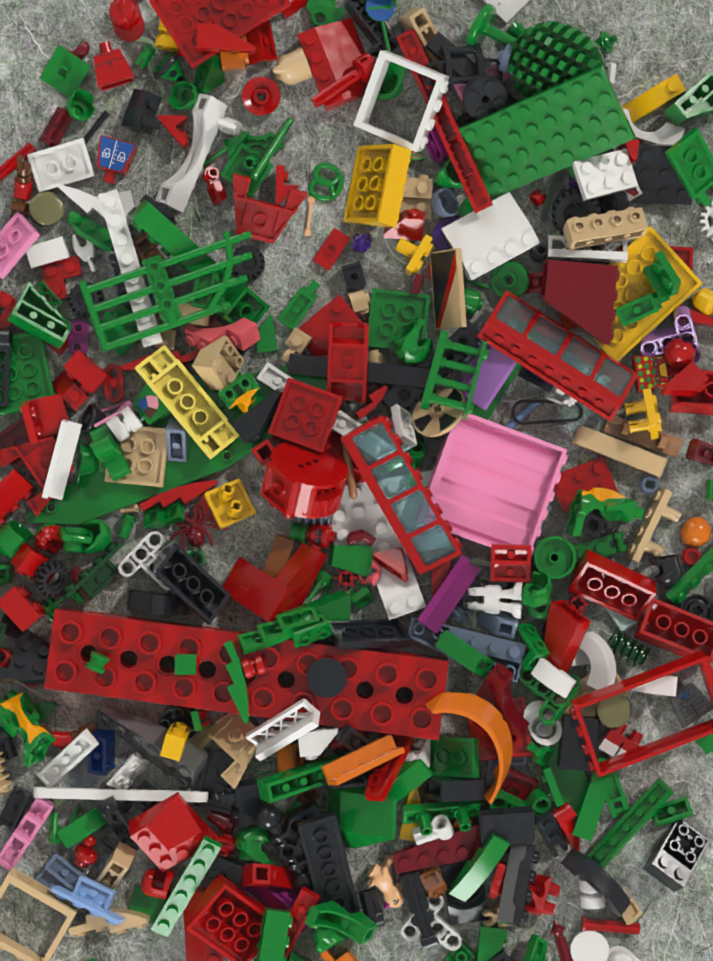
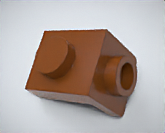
(433, 883)

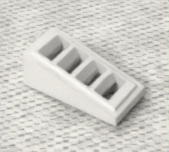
(229, 126)

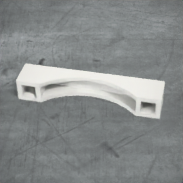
(176, 190)

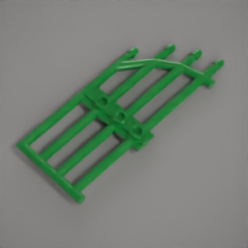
(163, 293)

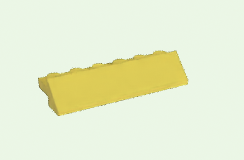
(187, 401)

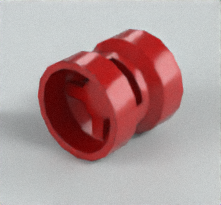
(249, 668)

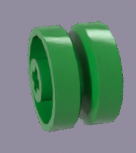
(564, 556)

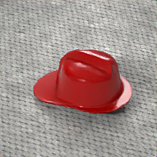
(126, 20)

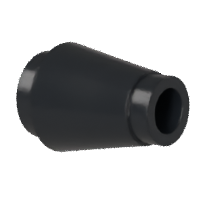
(536, 256)

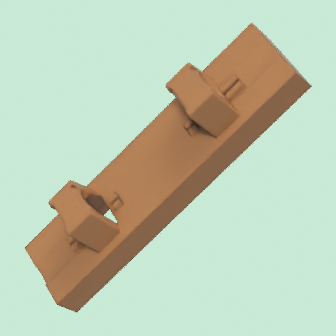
(667, 445)

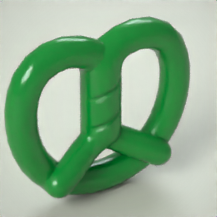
(326, 182)

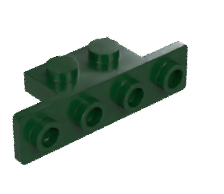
(97, 576)

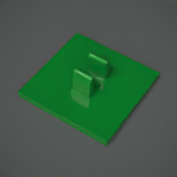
(65, 71)

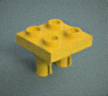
(414, 253)
(652, 420)
(229, 503)

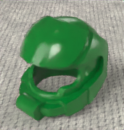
(407, 346)
(250, 843)

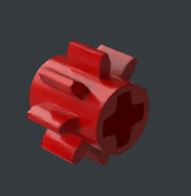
(344, 583)
(580, 606)
(228, 844)

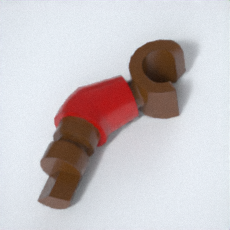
(22, 188)
(63, 739)

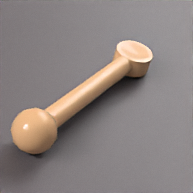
(311, 201)

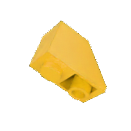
(175, 741)

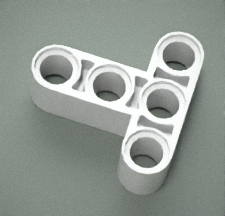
(146, 563)
(442, 935)

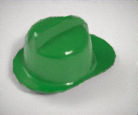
(393, 82)
(86, 461)

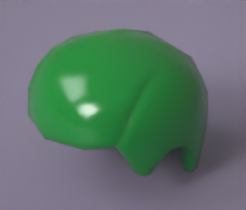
(183, 95)
(80, 105)

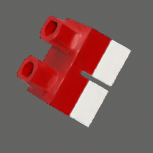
(615, 743)

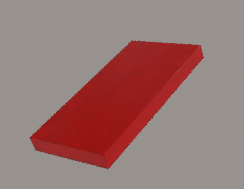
(256, 590)

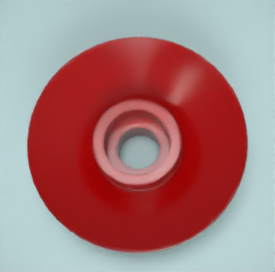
(257, 87)

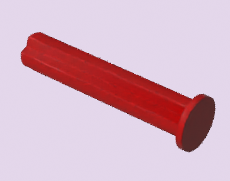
(11, 164)
(609, 926)

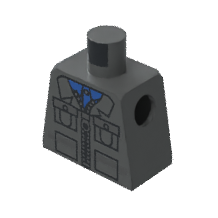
(689, 703)

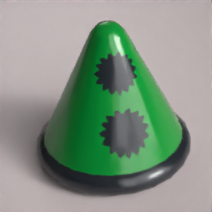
(170, 68)

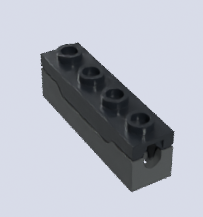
(517, 885)

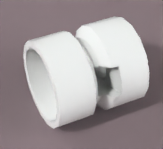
(124, 423)
(590, 898)

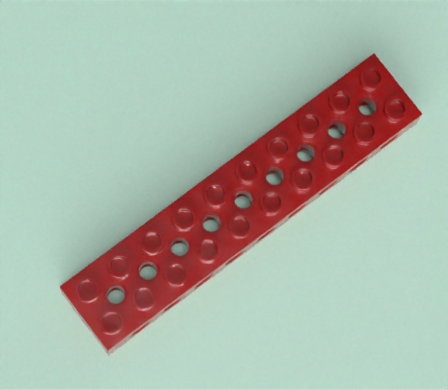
(154, 683)

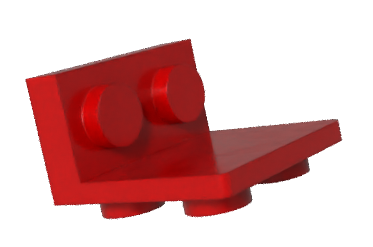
(43, 416)

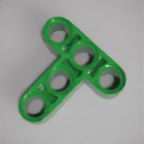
(109, 452)
(549, 697)
(509, 800)

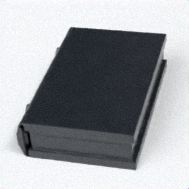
(570, 750)
(509, 823)

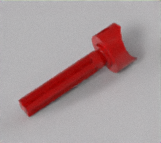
(361, 71)

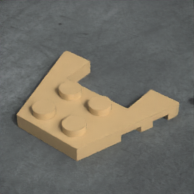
(231, 736)

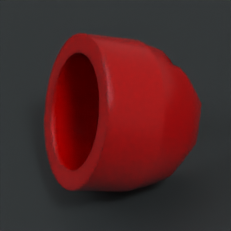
(537, 198)

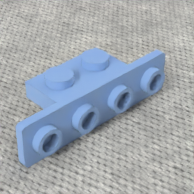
(91, 896)

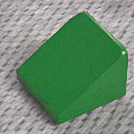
(185, 664)

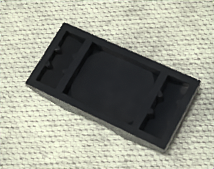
(460, 911)

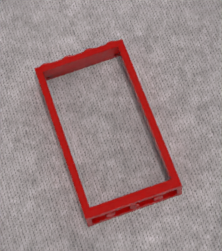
(658, 746)

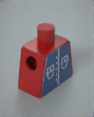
(115, 157)

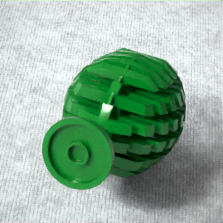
(540, 54)

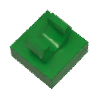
(362, 597)

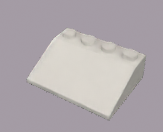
(491, 236)

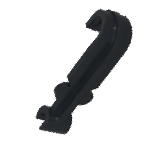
(419, 905)

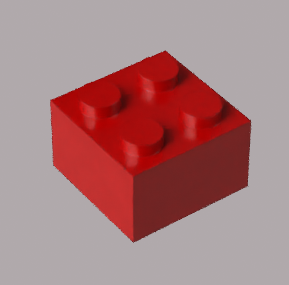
(22, 607)

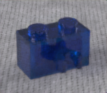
(102, 758)

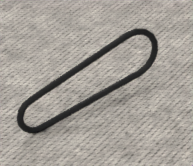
(544, 421)

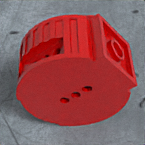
(304, 481)

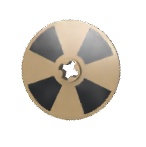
(438, 418)

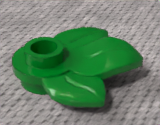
(326, 10)

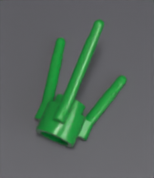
(323, 579)
(54, 827)

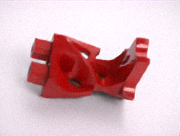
(540, 890)

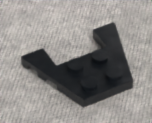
(28, 657)

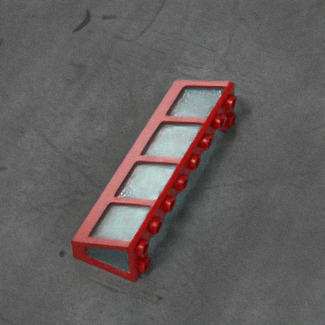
(558, 355)
(401, 494)

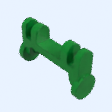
(50, 608)

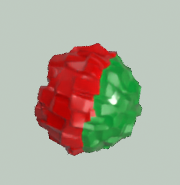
(49, 538)

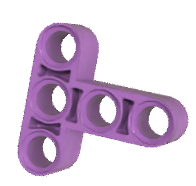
(681, 327)

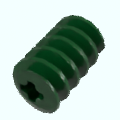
(628, 648)

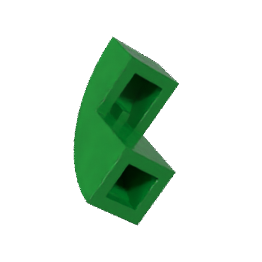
(81, 827)

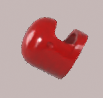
(156, 883)

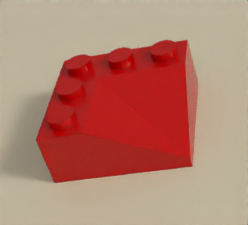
(168, 831)

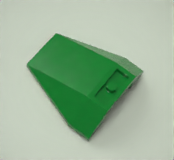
(362, 820)

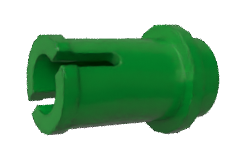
(146, 54)
(126, 526)

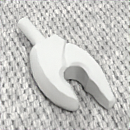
(86, 253)

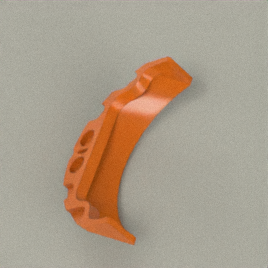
(489, 719)

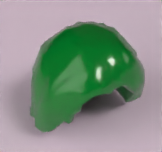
(101, 534)

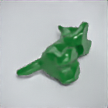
(327, 938)

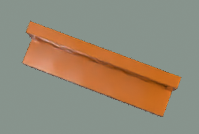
(361, 760)

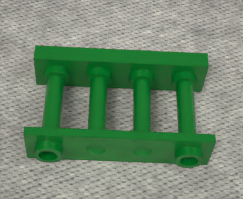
(441, 362)

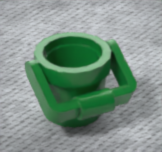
(75, 539)

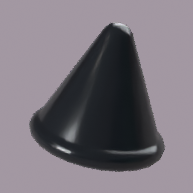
(90, 417)

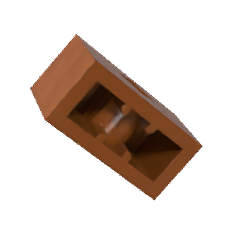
(146, 249)

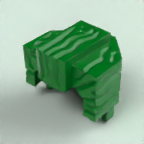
(538, 591)

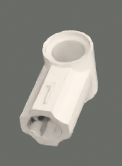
(437, 831)

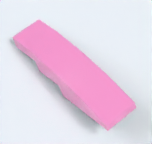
(25, 832)

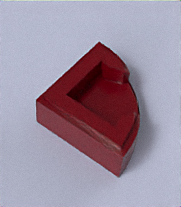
(418, 281)

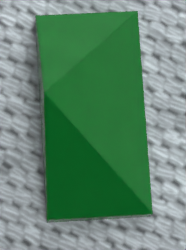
(209, 75)

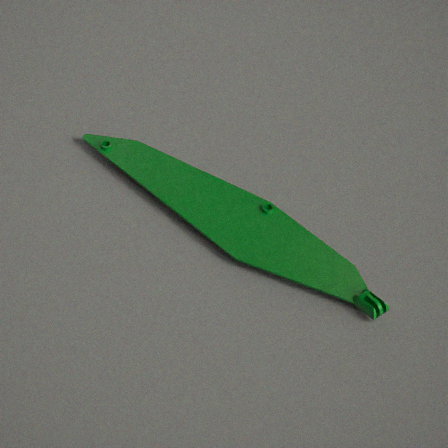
(97, 498)

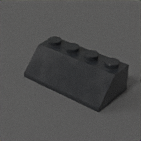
(190, 582)

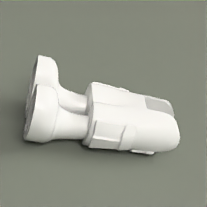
(491, 599)

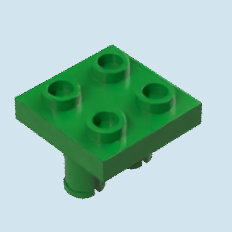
(244, 163)

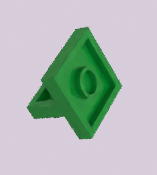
(122, 330)

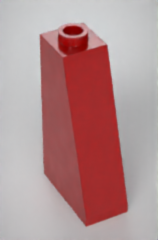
(300, 574)
(564, 634)

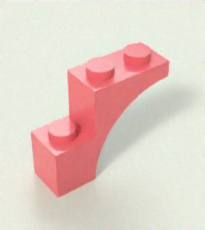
(241, 333)

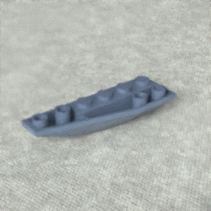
(501, 650)

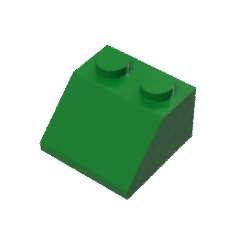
(243, 304)

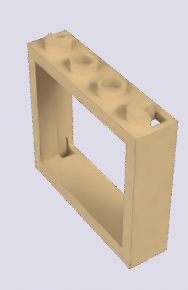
(43, 894)

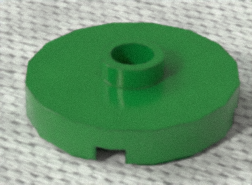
(501, 276)

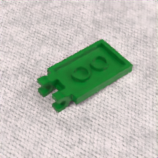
(693, 165)

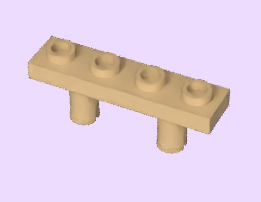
(645, 531)

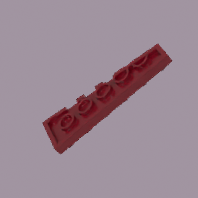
(439, 852)

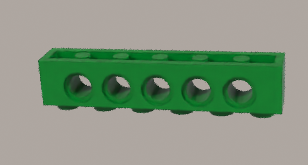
(295, 779)

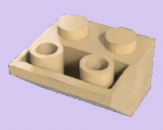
(218, 363)

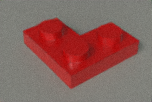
(56, 273)

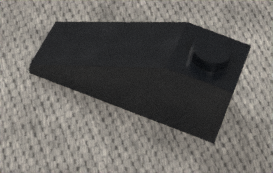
(257, 419)

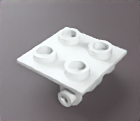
(124, 776)

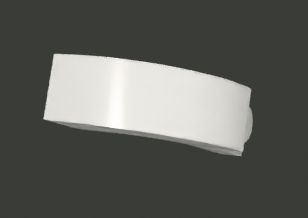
(601, 659)

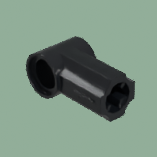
(371, 907)

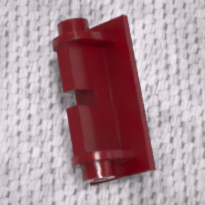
(56, 127)

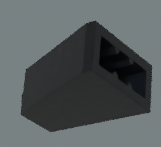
(454, 789)

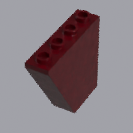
(582, 295)

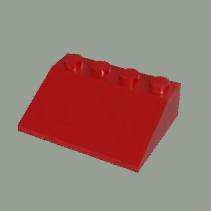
(330, 57)
(228, 920)

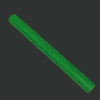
(272, 148)

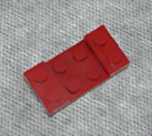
(348, 360)

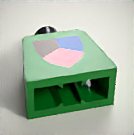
(149, 406)

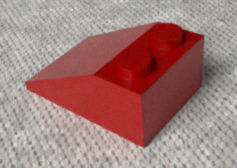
(318, 325)

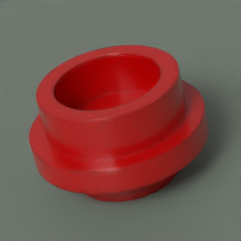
(690, 556)

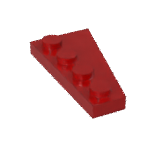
(386, 773)

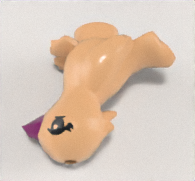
(382, 878)

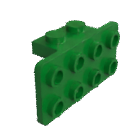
(563, 784)

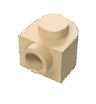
(359, 301)

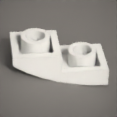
(553, 678)

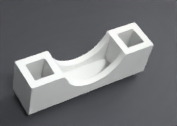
(665, 135)

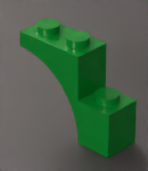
(333, 916)

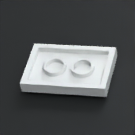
(61, 165)
(604, 174)

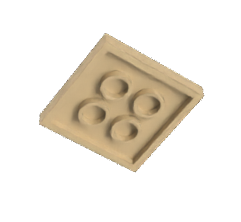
(146, 456)

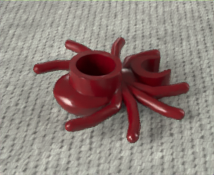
(195, 529)

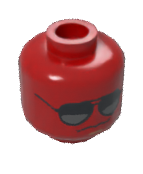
(321, 534)

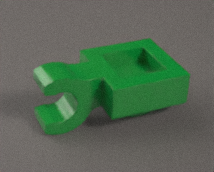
(541, 753)

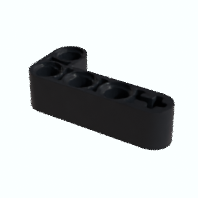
(369, 26)

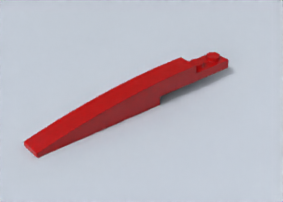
(448, 128)

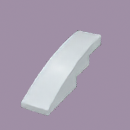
(86, 201)

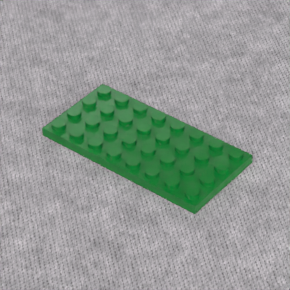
(547, 132)

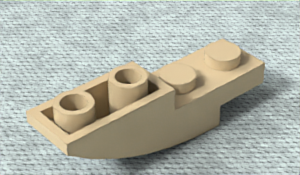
(133, 919)

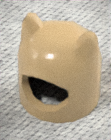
(292, 68)

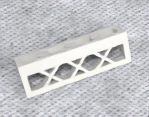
(586, 255)
(62, 459)
(288, 730)

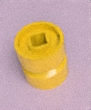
(164, 40)

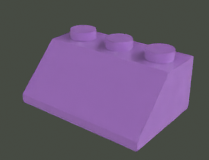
(490, 378)

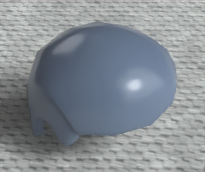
(444, 202)

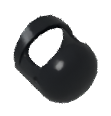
(669, 568)

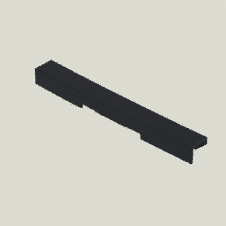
(96, 126)

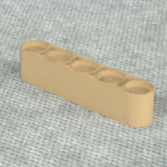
(619, 451)

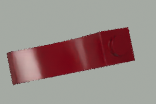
(497, 691)

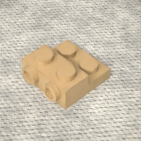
(418, 195)

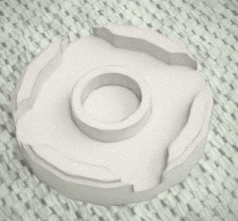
(589, 946)

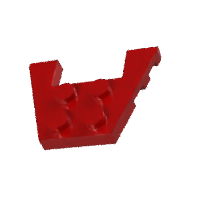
(259, 217)
(37, 459)

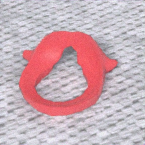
(374, 577)

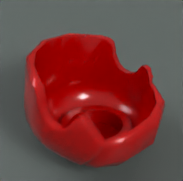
(679, 353)

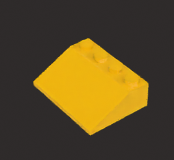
(377, 185)

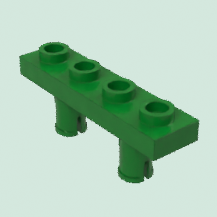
(428, 811)

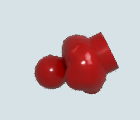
(84, 853)

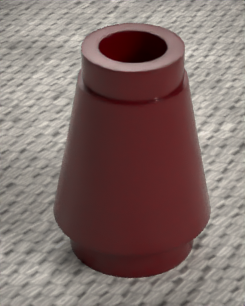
(221, 820)

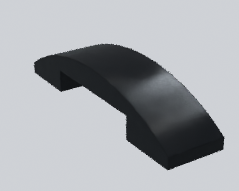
(598, 879)

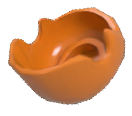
(695, 532)

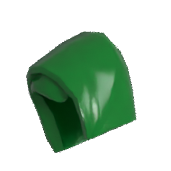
(12, 537)

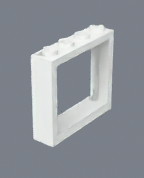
(373, 89)

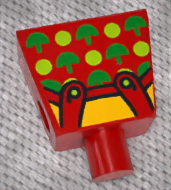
(651, 372)

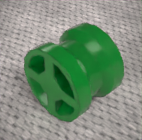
(299, 532)
(97, 662)

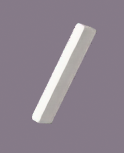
(68, 758)

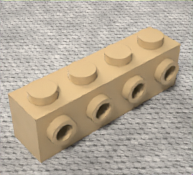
(605, 228)

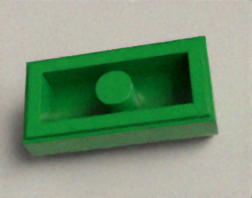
(672, 812)

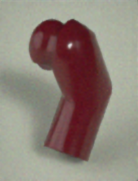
(82, 50)
(360, 535)

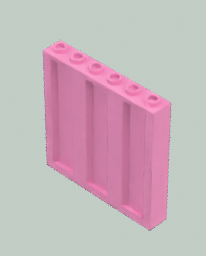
(495, 482)

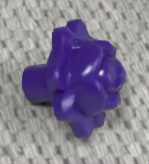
(361, 242)

